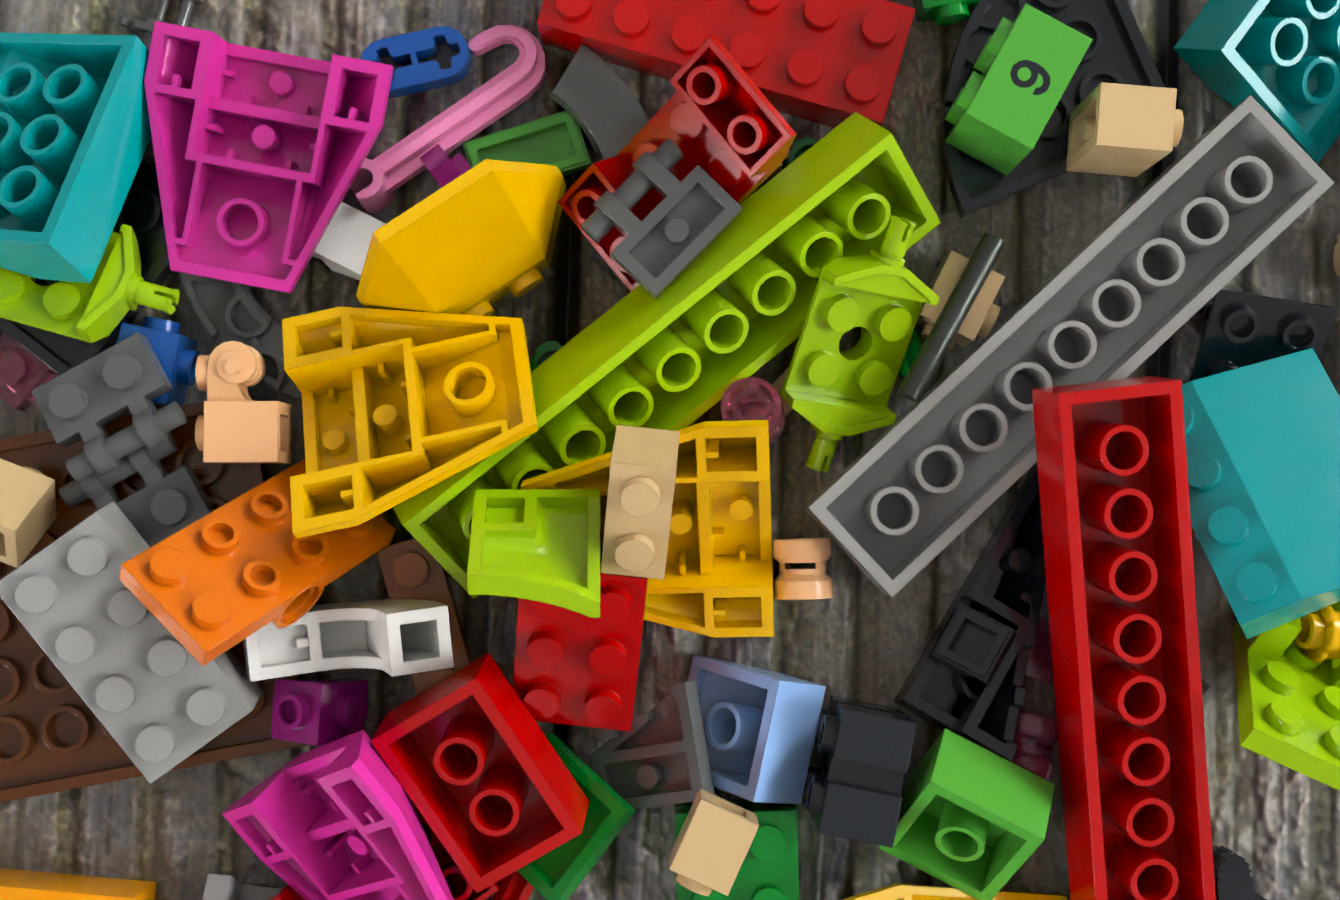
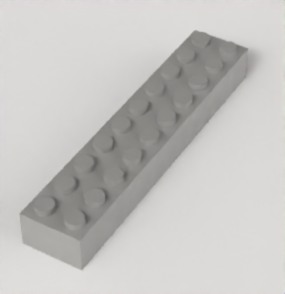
(1080, 326)

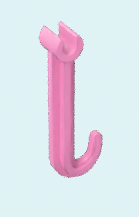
(460, 120)

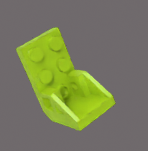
(1288, 702)

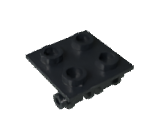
(1255, 329)

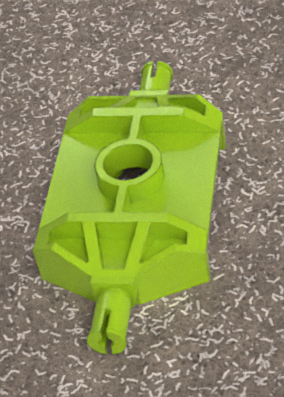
(87, 309)
(851, 388)

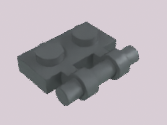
(674, 231)
(99, 393)
(156, 510)

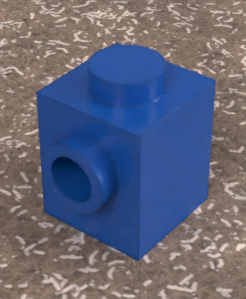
(174, 352)

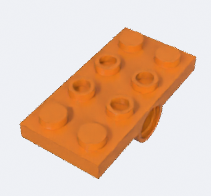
(244, 568)

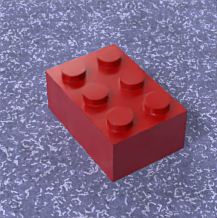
(578, 665)
(482, 773)

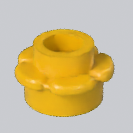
(1320, 635)

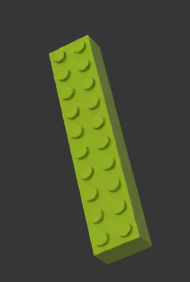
(711, 326)

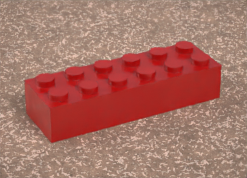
(802, 54)

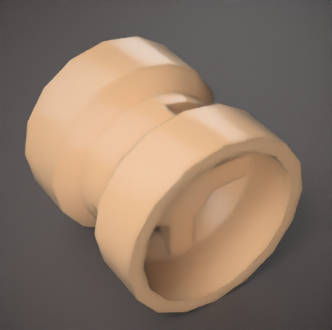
(807, 581)

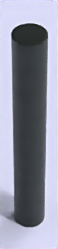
(951, 317)

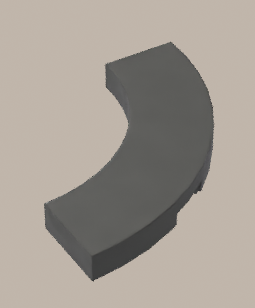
(601, 108)
(234, 314)

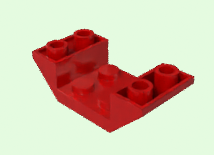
(716, 123)

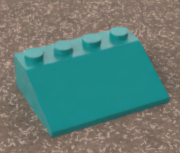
(1278, 55)
(67, 147)
(1267, 486)

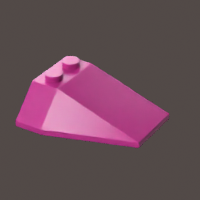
(254, 151)
(340, 827)

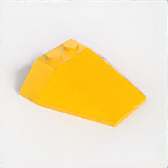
(467, 242)
(399, 405)
(718, 534)

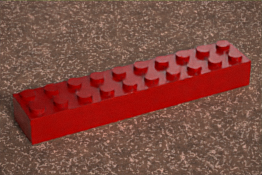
(1124, 639)

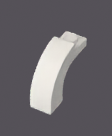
(371, 634)

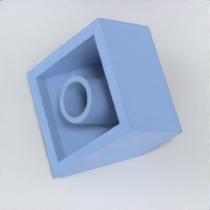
(757, 728)

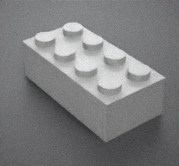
(118, 653)

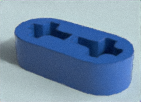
(416, 47)

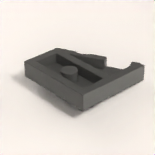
(662, 756)

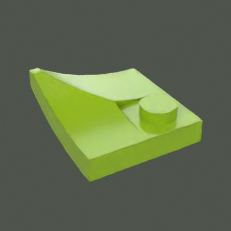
(537, 546)

